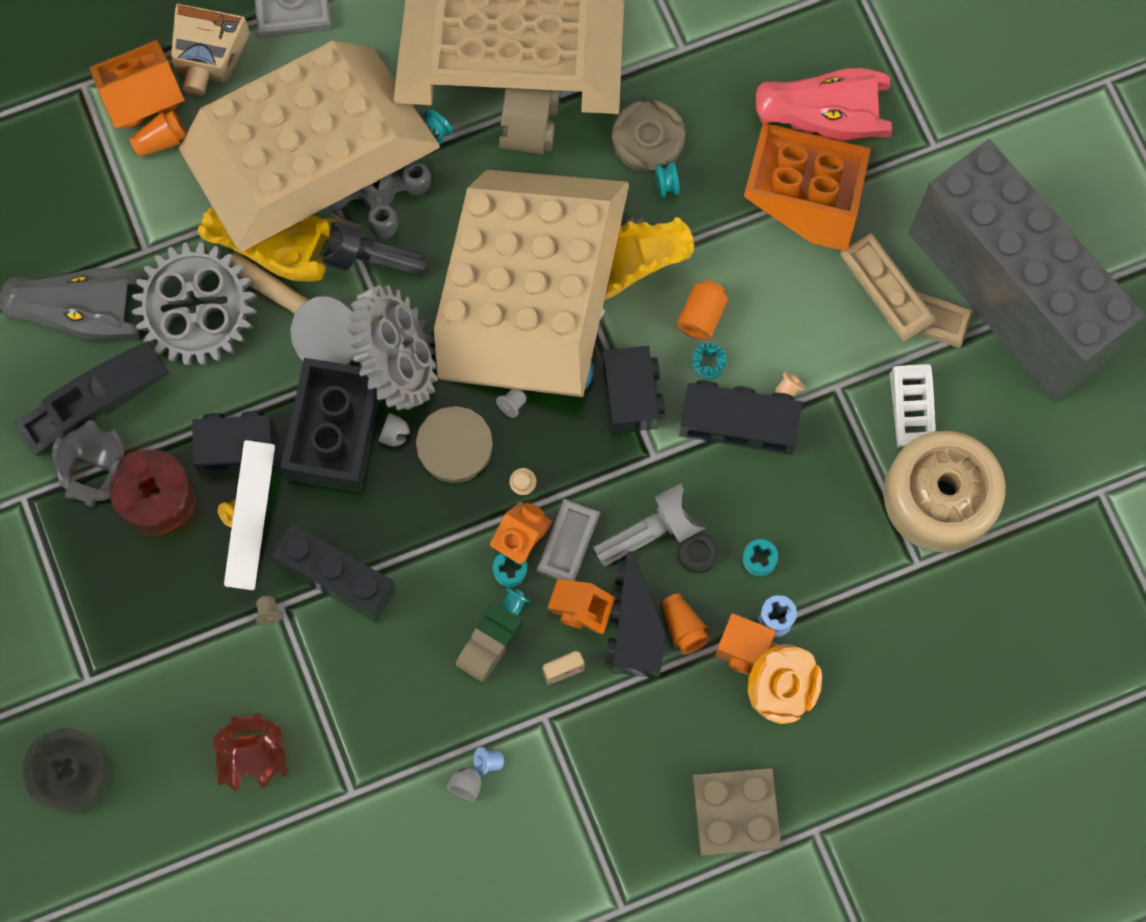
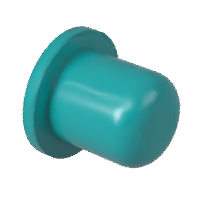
(514, 601)

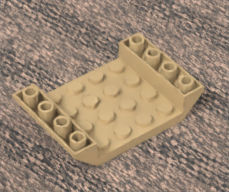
(512, 46)

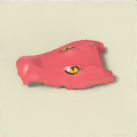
(833, 104)

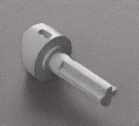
(669, 518)

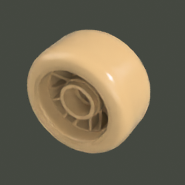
(928, 515)

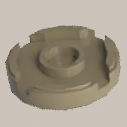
(648, 135)
(454, 444)

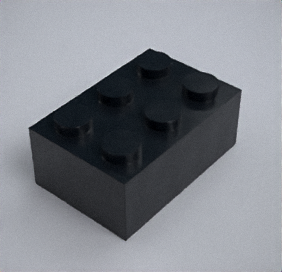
(330, 427)

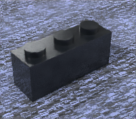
(740, 417)
(334, 572)

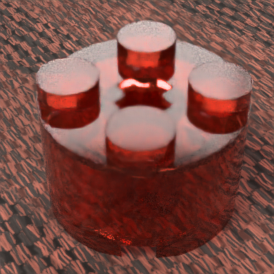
(143, 473)

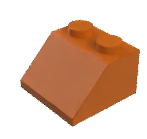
(136, 85)

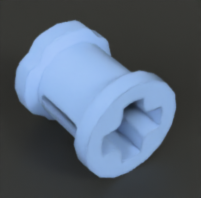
(781, 605)

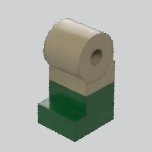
(489, 641)

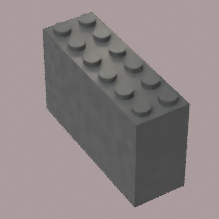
(1023, 270)

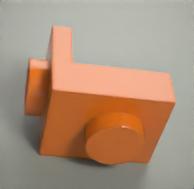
(520, 531)

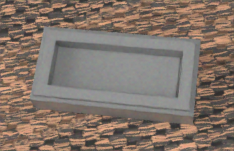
(568, 541)

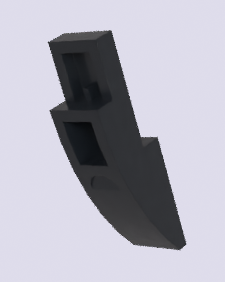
(91, 395)

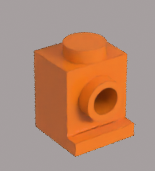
(581, 605)

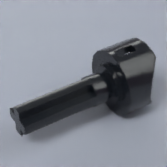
(346, 245)

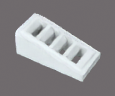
(912, 373)

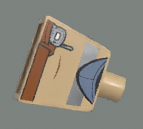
(206, 46)

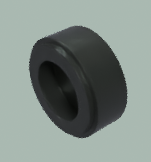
(698, 553)

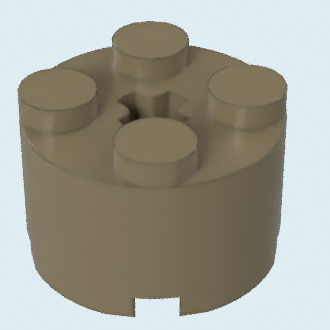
(527, 120)

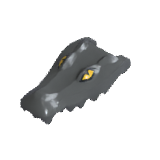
(78, 303)

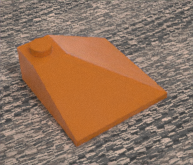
(808, 183)

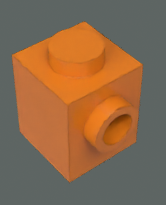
(744, 643)

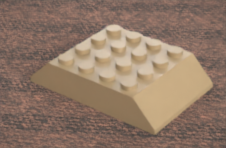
(301, 140)
(528, 281)

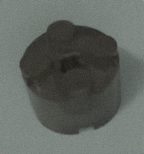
(61, 793)

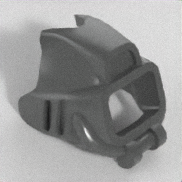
(90, 446)

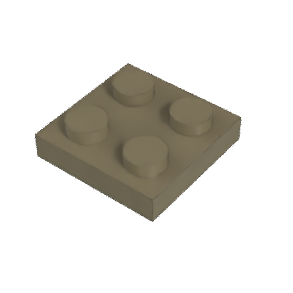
(736, 812)

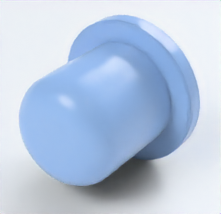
(487, 760)

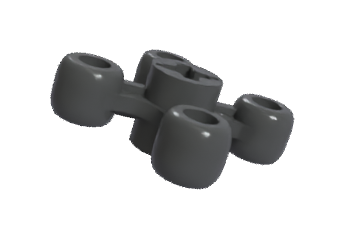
(414, 179)

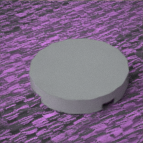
(321, 330)

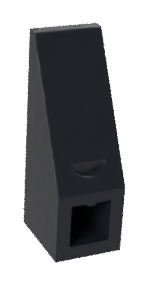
(639, 632)

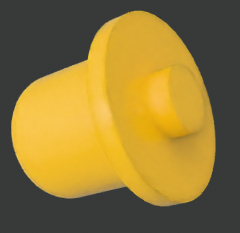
(226, 512)

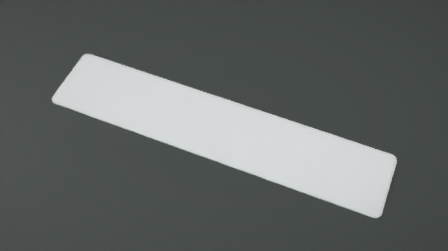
(249, 515)

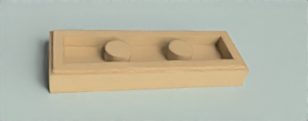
(887, 287)

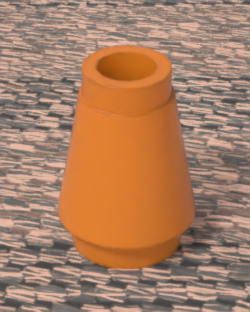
(159, 134)
(684, 625)

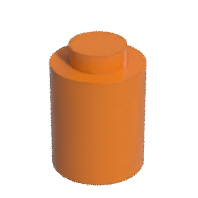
(702, 310)

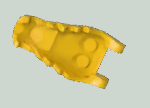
(645, 249)
(287, 253)

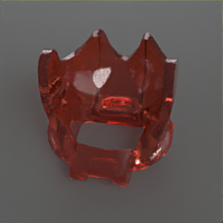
(253, 754)

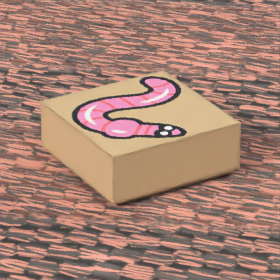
(563, 667)

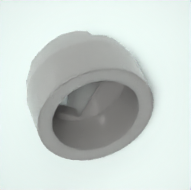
(393, 430)
(465, 784)

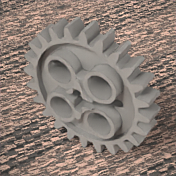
(191, 270)
(392, 347)

